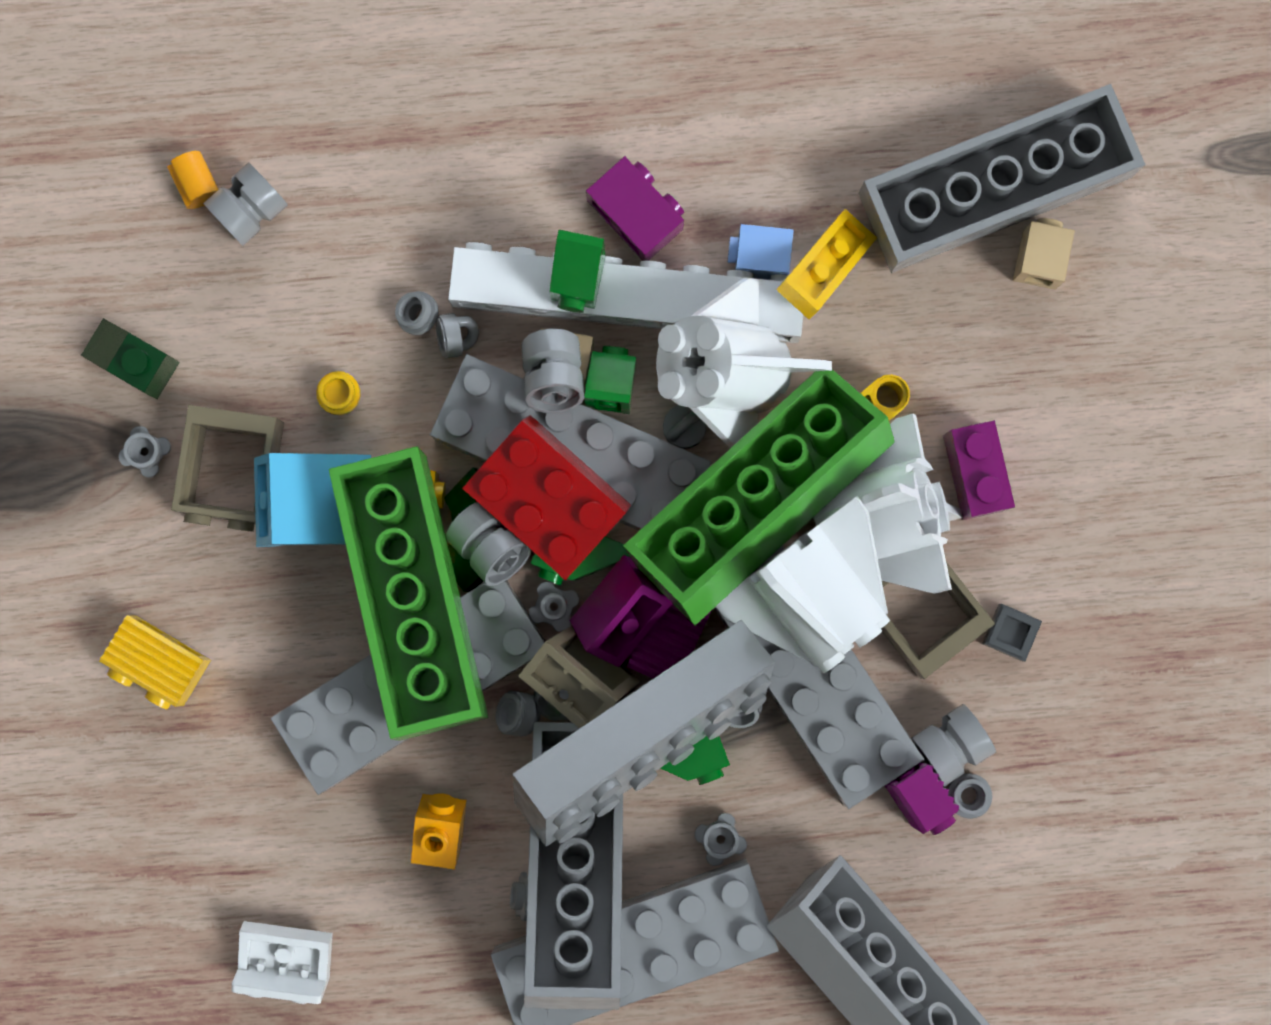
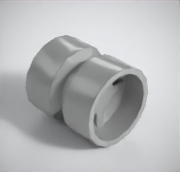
(245, 204)
(552, 371)
(487, 544)
(954, 744)

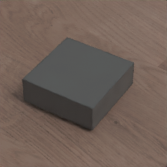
(1012, 632)

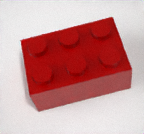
(547, 496)

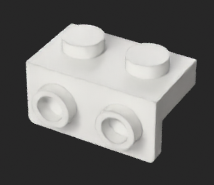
(283, 963)

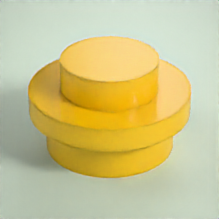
(338, 393)

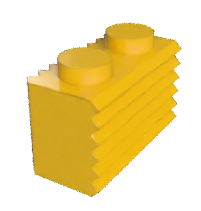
(154, 662)

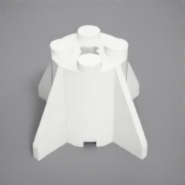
(727, 363)
(903, 512)
(817, 591)

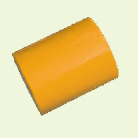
(192, 179)

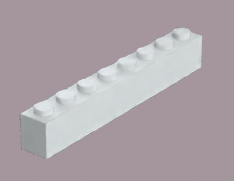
(626, 295)

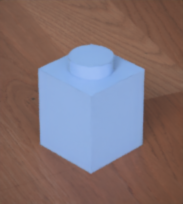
(761, 250)

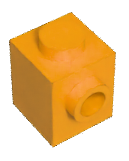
(438, 831)

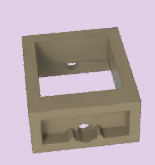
(197, 421)
(950, 644)
(589, 680)

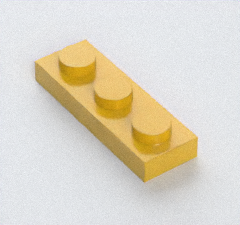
(826, 264)

